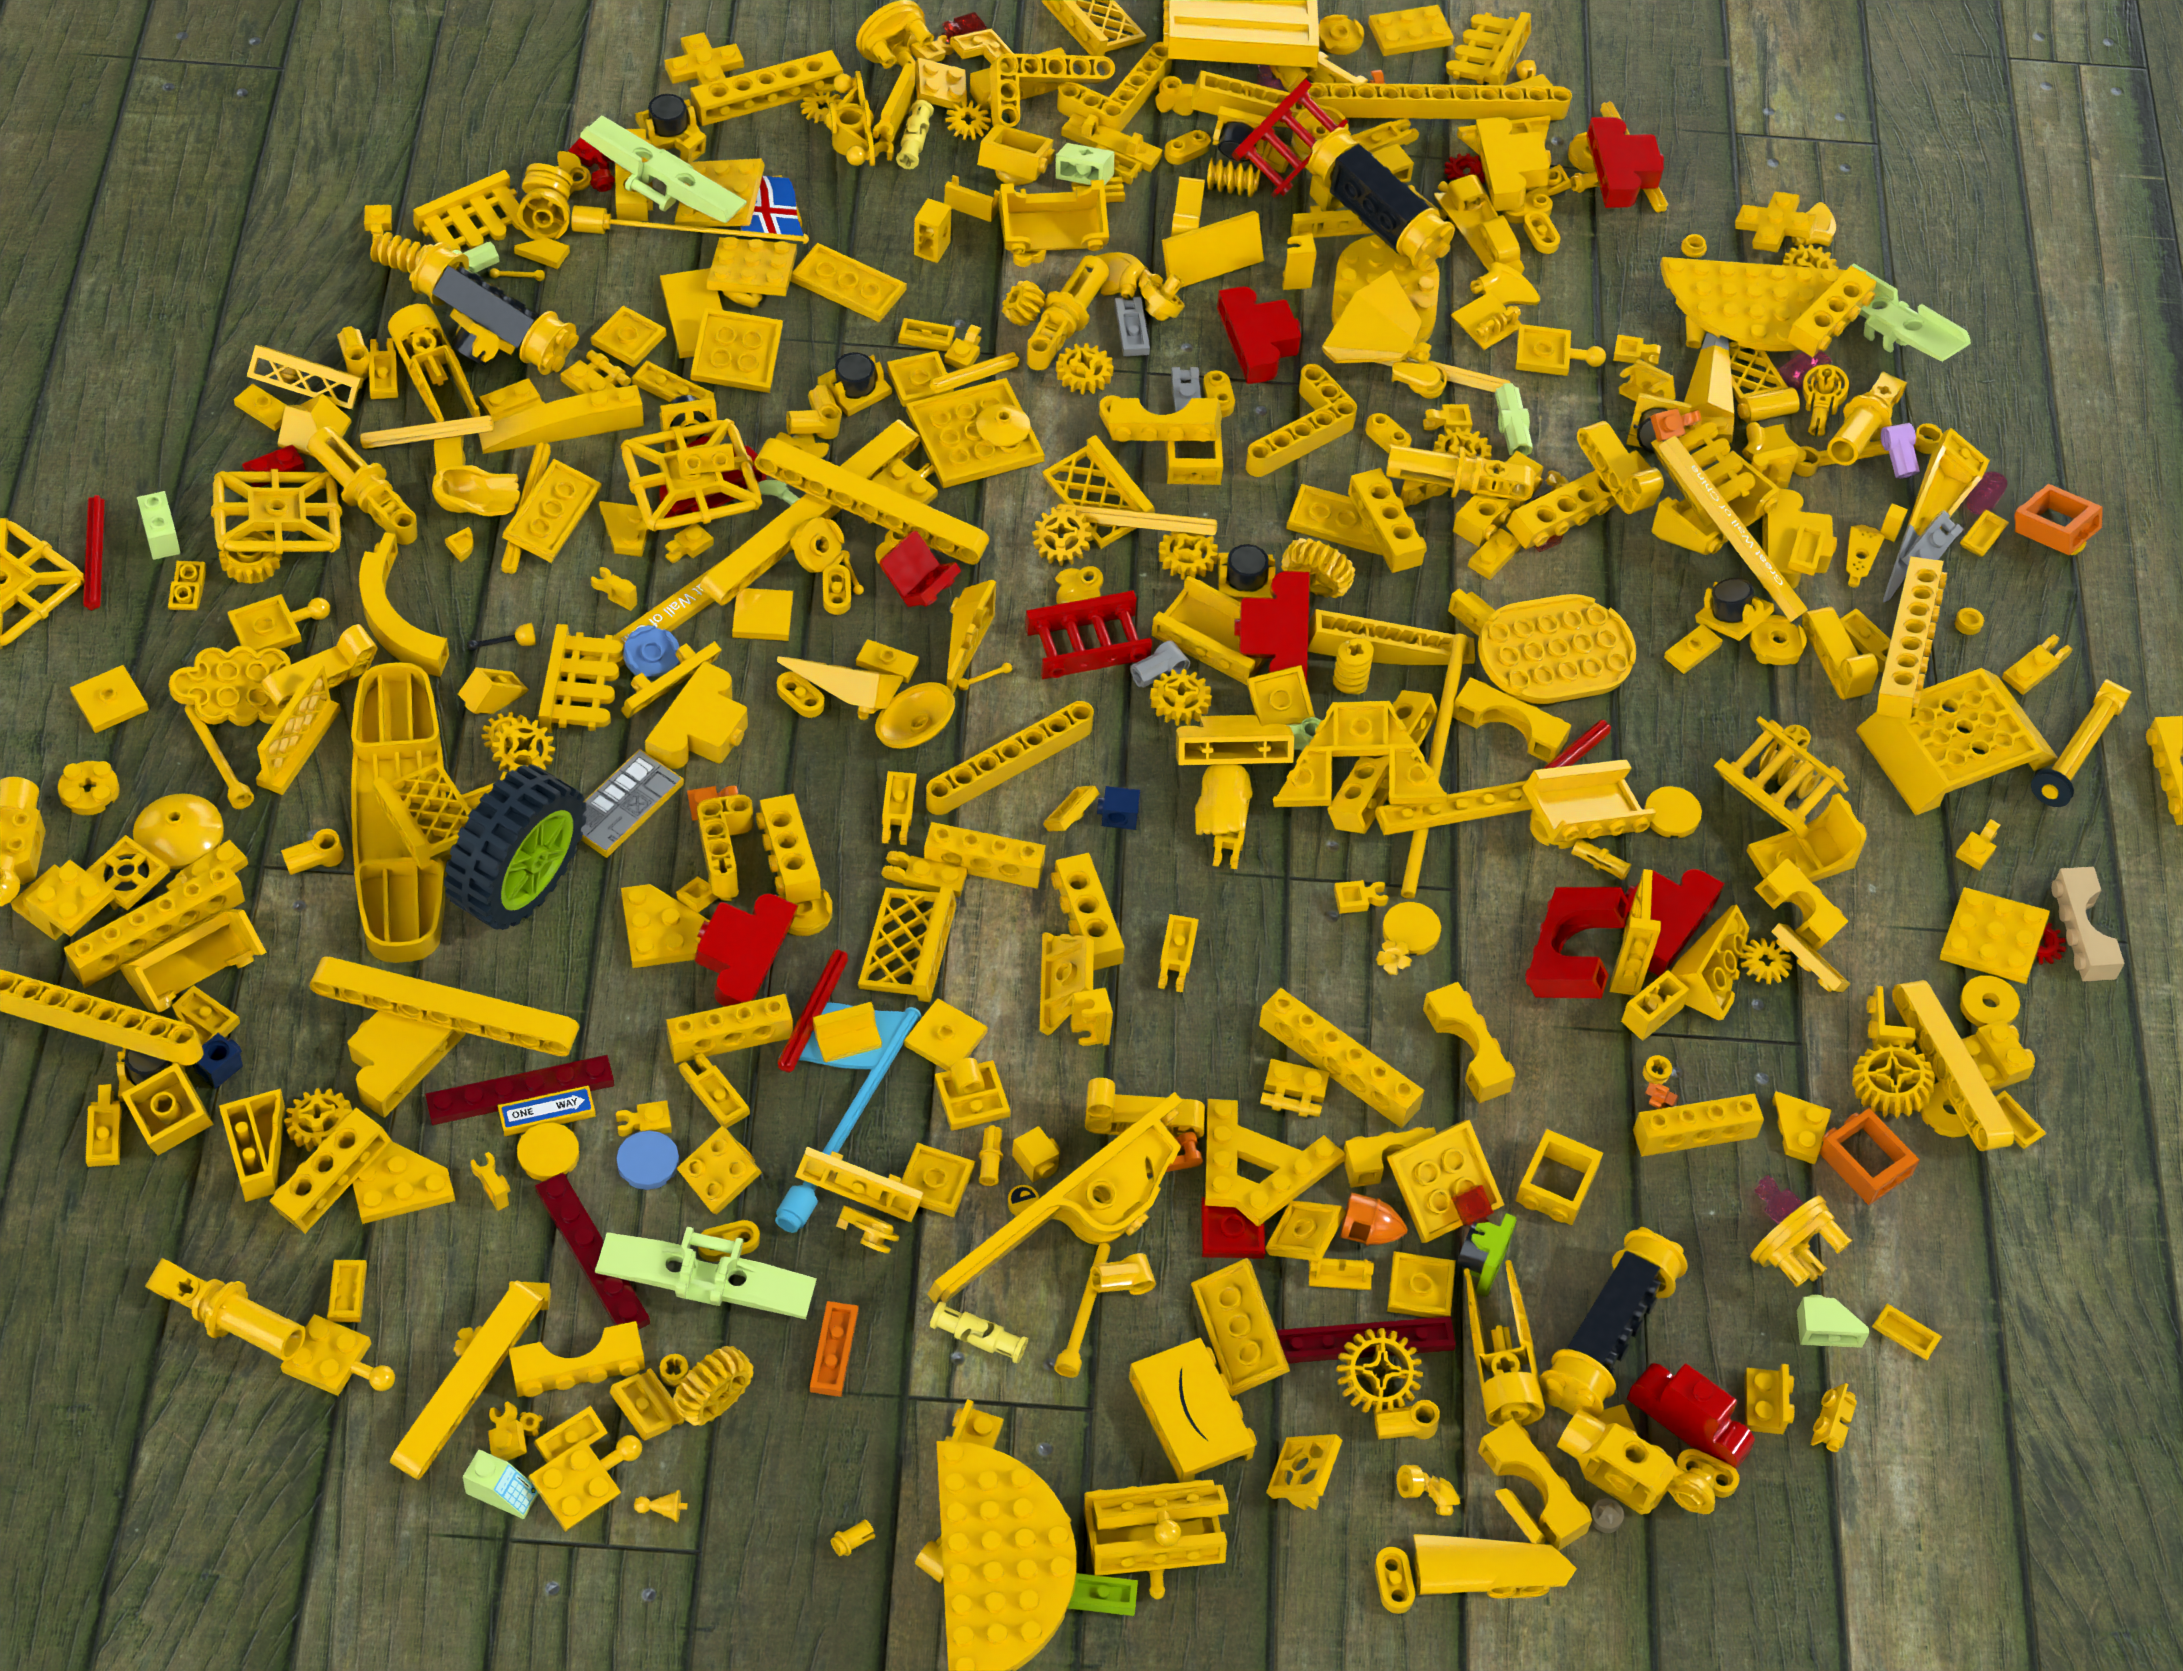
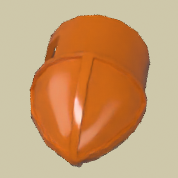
(1371, 1221)

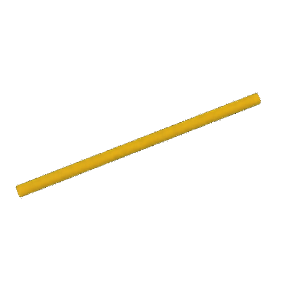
(1436, 758)

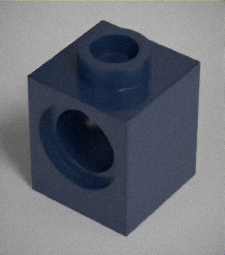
(1119, 807)
(218, 1071)

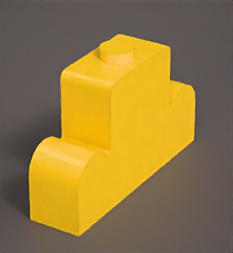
(1510, 161)
(1781, 529)
(699, 721)
(1234, 741)
(396, 1057)

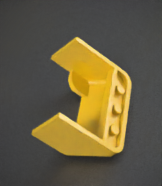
(192, 956)

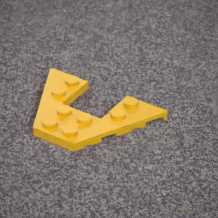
(1360, 730)

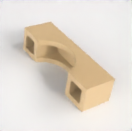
(2094, 953)

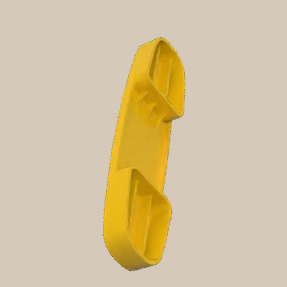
(393, 737)

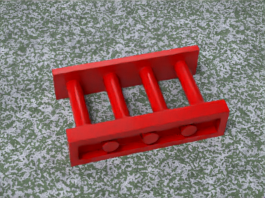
(1266, 132)
(1082, 613)

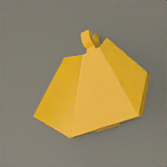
(1377, 326)

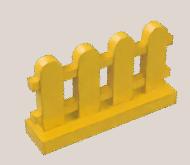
(1509, 41)
(467, 202)
(1722, 470)
(573, 668)

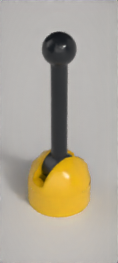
(523, 635)

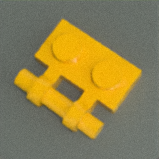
(585, 378)
(1297, 1082)

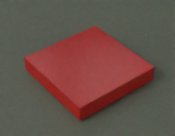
(1230, 1234)

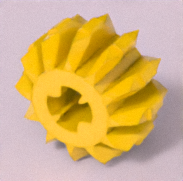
(1023, 303)

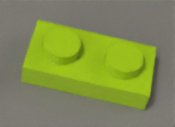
(1104, 1594)

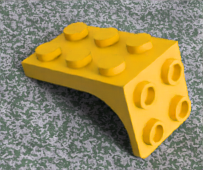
(1826, 850)

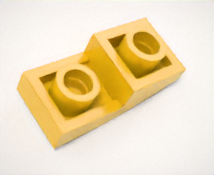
(1557, 183)
(449, 452)
(187, 585)

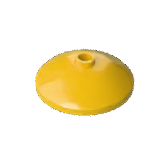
(915, 715)
(179, 841)

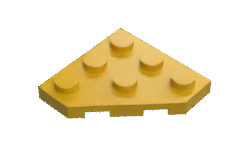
(659, 927)
(400, 1183)

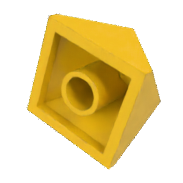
(307, 418)

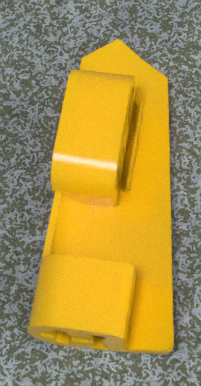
(1479, 223)
(1488, 1566)

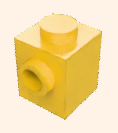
(1036, 1154)

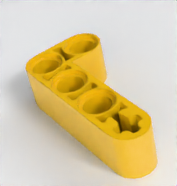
(1188, 205)
(1628, 485)
(342, 663)
(1848, 672)
(716, 822)
(1116, 1113)

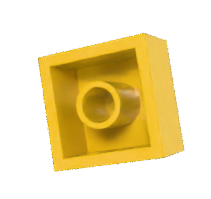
(167, 1109)

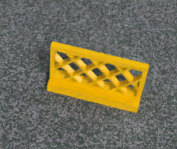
(1089, 35)
(1114, 475)
(296, 732)
(407, 821)
(1638, 942)
(931, 950)

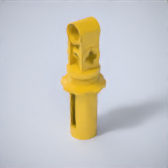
(1065, 312)
(1865, 419)
(1461, 472)
(364, 485)
(228, 1310)

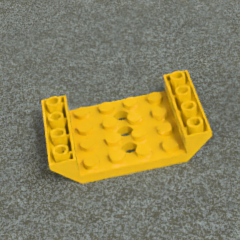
(1933, 757)

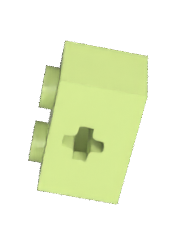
(1084, 164)
(158, 525)

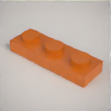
(834, 1349)

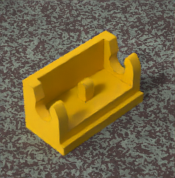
(970, 201)
(1299, 263)
(1647, 380)
(1094, 1014)

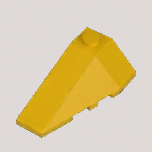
(970, 621)
(857, 687)
(1712, 963)

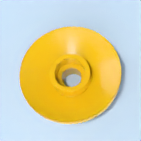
(1003, 425)

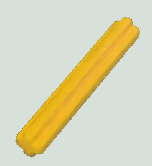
(974, 372)

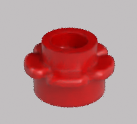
(602, 180)

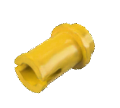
(1584, 181)
(852, 1538)

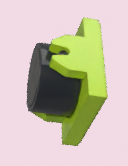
(1485, 1251)

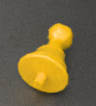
(668, 1505)

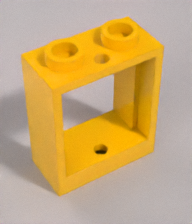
(1016, 152)
(1181, 469)
(1567, 1153)

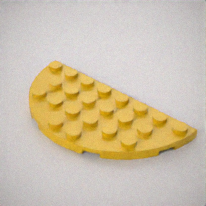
(1746, 299)
(1002, 1557)

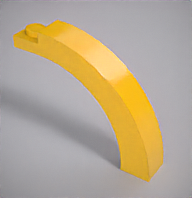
(387, 626)

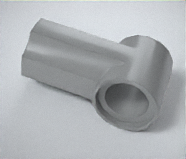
(1166, 657)

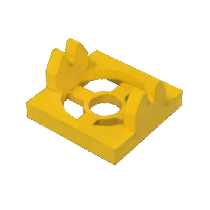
(1321, 1455)

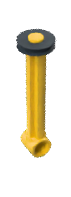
(2054, 785)

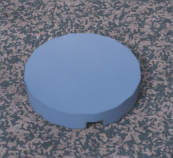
(650, 652)
(647, 1160)

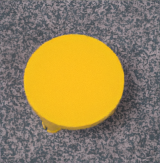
(891, 31)
(1788, 1242)

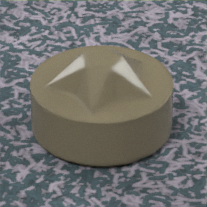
(1607, 1515)

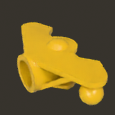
(851, 121)

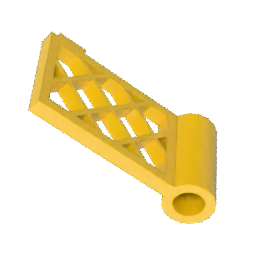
(1764, 401)

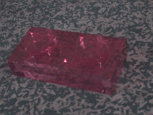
(1796, 369)

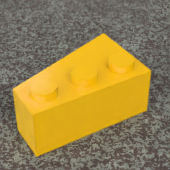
(255, 1140)

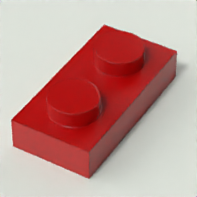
(284, 460)

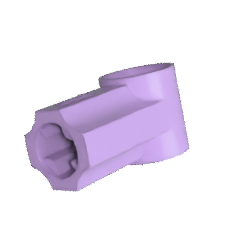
(1900, 442)

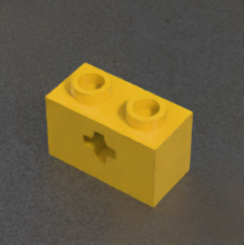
(932, 230)
(1655, 1005)

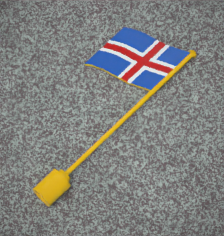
(772, 217)

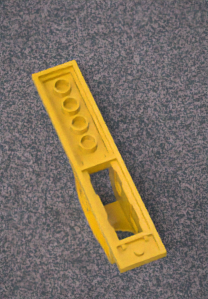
(1112, 1176)

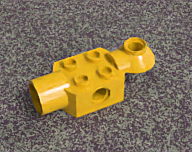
(20, 835)
(1632, 1468)

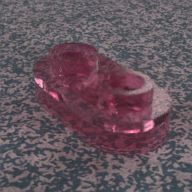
(1987, 493)

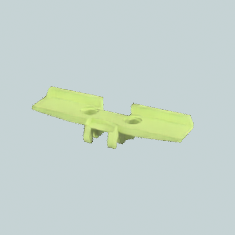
(627, 151)
(1898, 322)
(700, 1281)

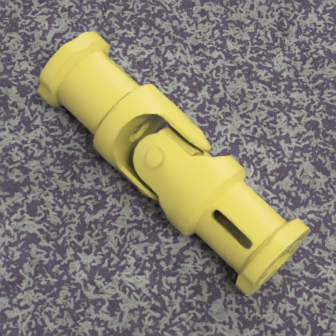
(914, 135)
(974, 1331)

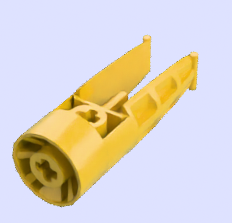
(418, 336)
(1510, 1393)

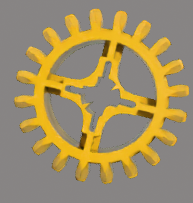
(1329, 570)
(1909, 1071)
(1379, 1358)
(713, 1385)

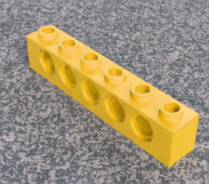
(764, 88)
(1564, 508)
(1369, 780)
(153, 923)
(1341, 1056)

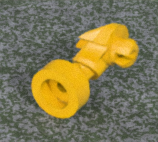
(1413, 1481)

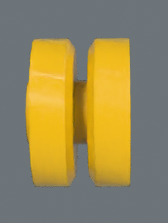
(1315, 128)

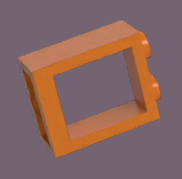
(2065, 539)
(1852, 1172)

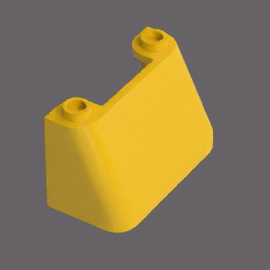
(1054, 219)
(1681, 526)

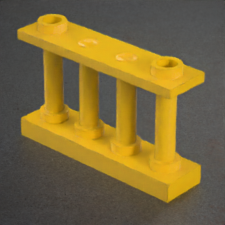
(1774, 803)

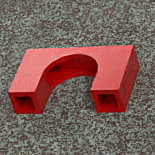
(1569, 913)

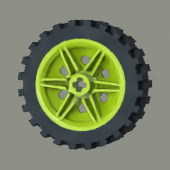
(515, 846)

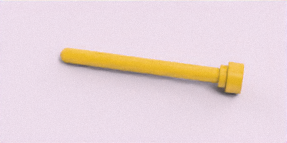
(238, 793)
(1069, 1362)

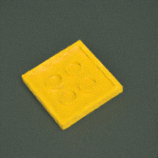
(737, 176)
(752, 266)
(736, 350)
(1994, 935)
(1438, 1170)

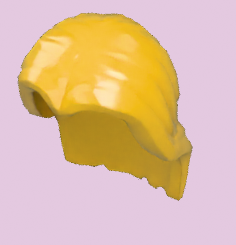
(475, 490)
(1223, 799)

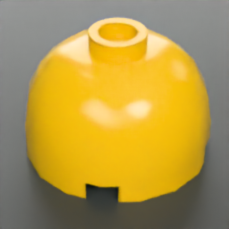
(543, 214)

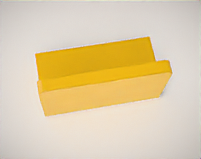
(1470, 610)
(847, 1032)

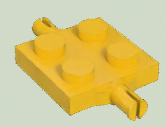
(908, 481)

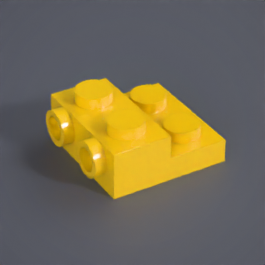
(2000, 1054)

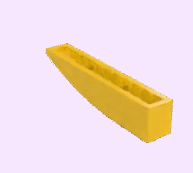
(1218, 90)
(567, 419)
(1390, 641)

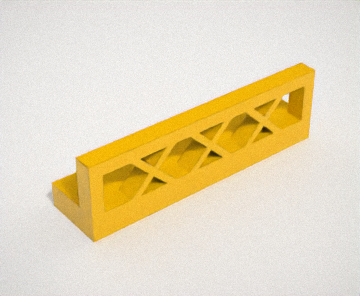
(307, 366)

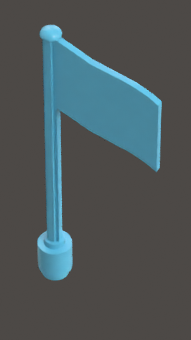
(893, 1029)

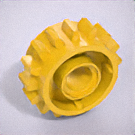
(251, 566)

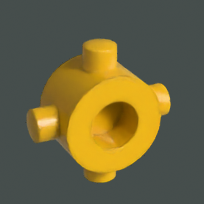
(531, 1423)

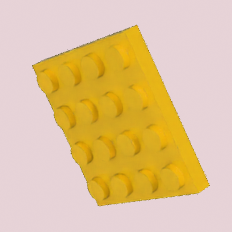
(952, 439)

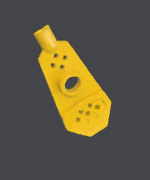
(1863, 541)

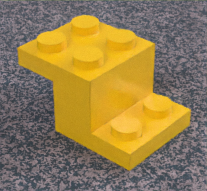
(62, 900)

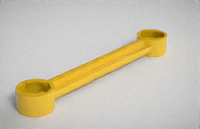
(1873, 448)

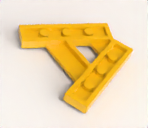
(1292, 1168)

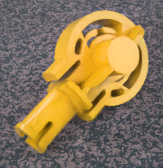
(1161, 298)
(1824, 394)

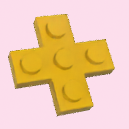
(703, 61)
(1776, 221)

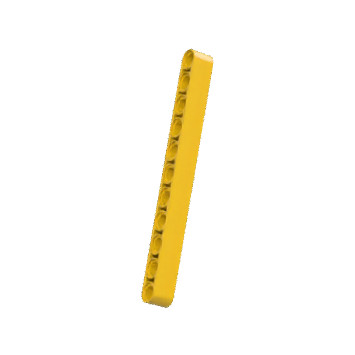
(1442, 101)
(774, 539)

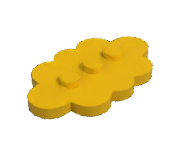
(229, 685)

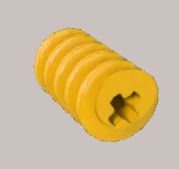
(1233, 178)
(396, 253)
(1353, 665)
(1788, 770)

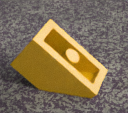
(491, 690)

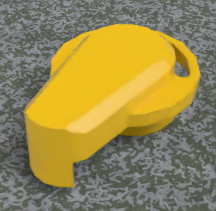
(1420, 377)
(875, 1229)

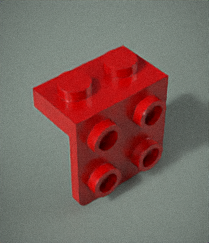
(916, 571)

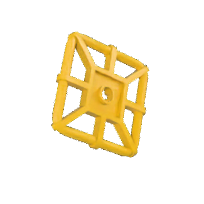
(689, 486)
(263, 517)
(22, 579)

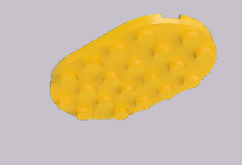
(1370, 259)
(1556, 649)

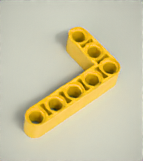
(1040, 74)
(1126, 99)
(1332, 418)

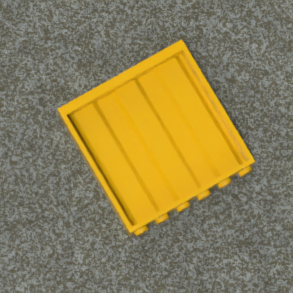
(1243, 31)

